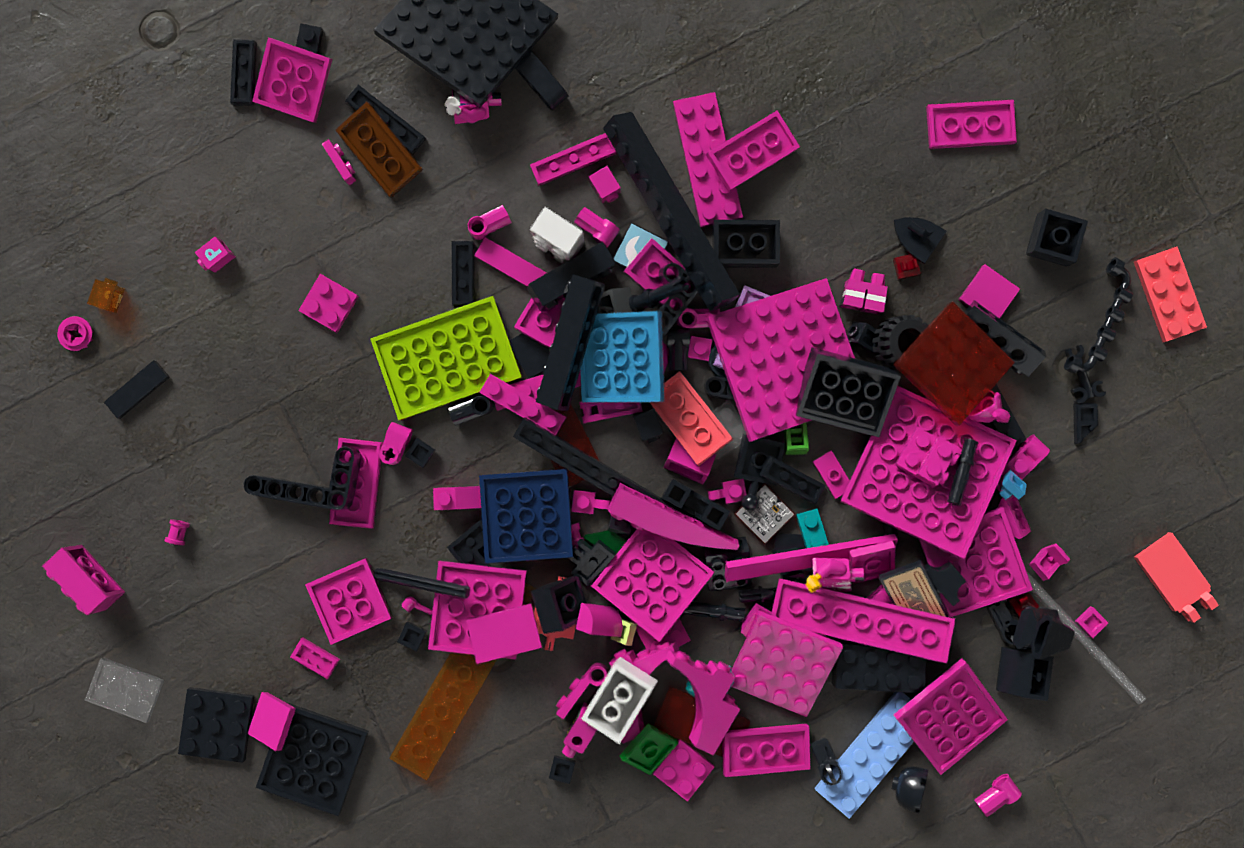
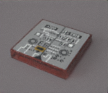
(768, 517)

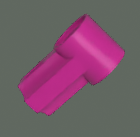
(491, 221)
(599, 229)
(698, 318)
(1002, 792)

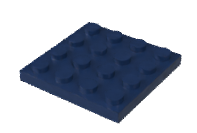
(526, 516)

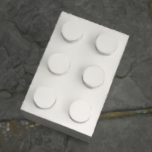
(557, 236)
(619, 699)

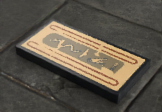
(913, 589)

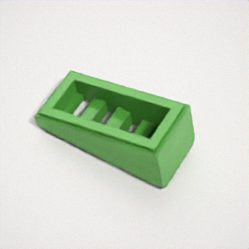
(798, 449)

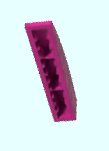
(665, 521)

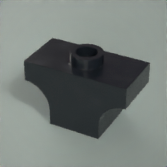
(946, 580)

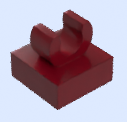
(906, 266)
(1021, 601)

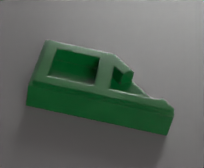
(609, 538)

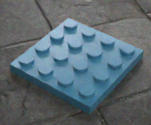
(624, 359)

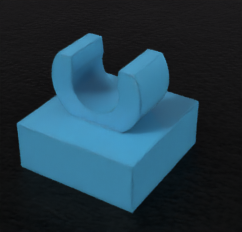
(1012, 485)

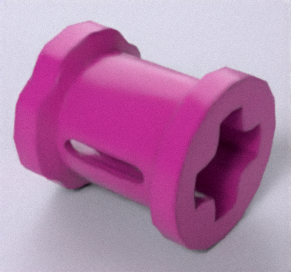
(177, 532)

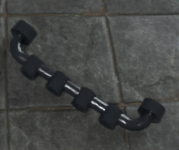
(1113, 314)

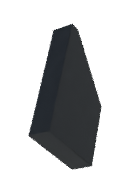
(1084, 420)

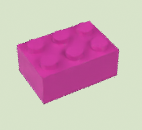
(83, 579)

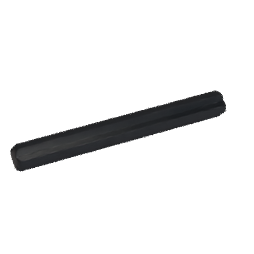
(422, 583)

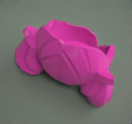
(990, 409)

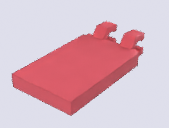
(1176, 576)

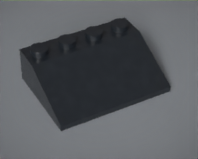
(846, 392)

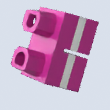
(864, 295)

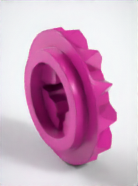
(67, 339)

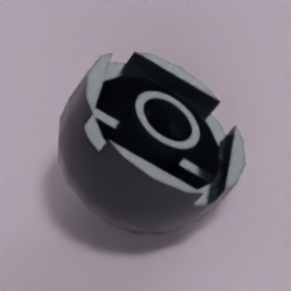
(910, 788)

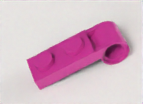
(1025, 459)
(577, 688)

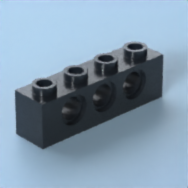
(1032, 355)

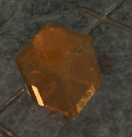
(106, 295)

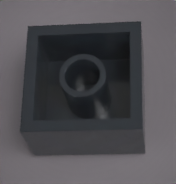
(1056, 237)

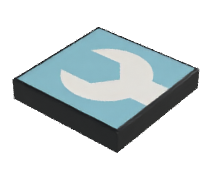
(633, 242)

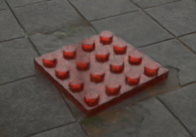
(954, 363)

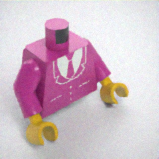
(833, 575)

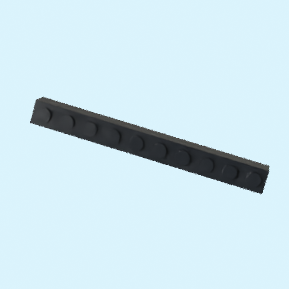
(671, 211)

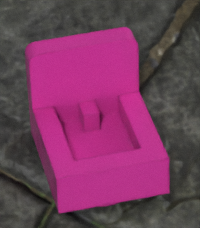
(1048, 561)

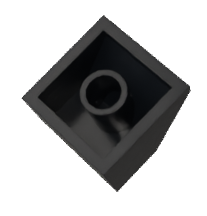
(559, 604)

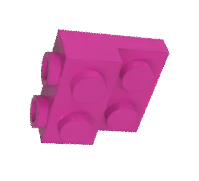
(928, 457)

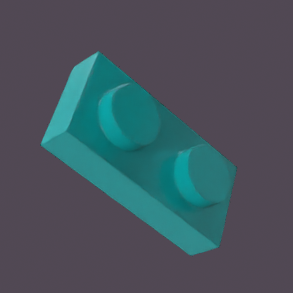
(812, 529)

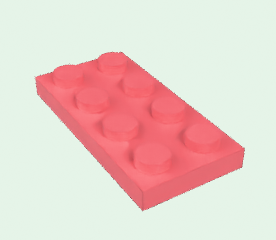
(1170, 294)
(691, 420)

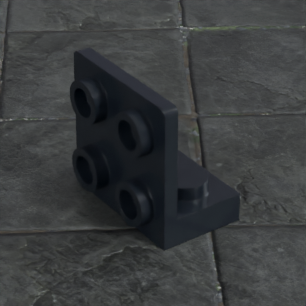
(716, 561)

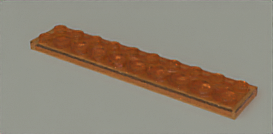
(443, 709)

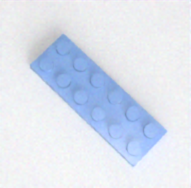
(868, 758)

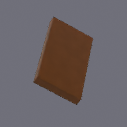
(379, 149)

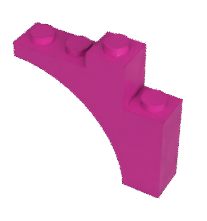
(647, 662)
(713, 706)

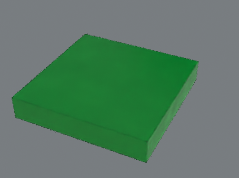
(649, 749)

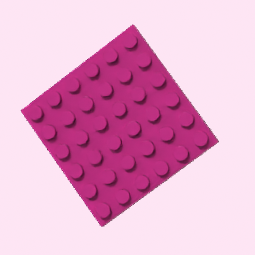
(768, 348)
(909, 503)

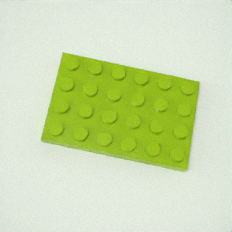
(445, 357)

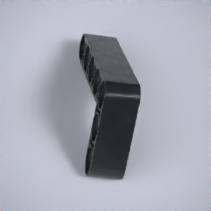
(309, 491)

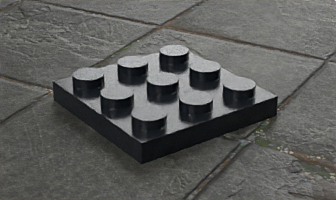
(216, 724)

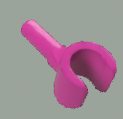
(410, 602)

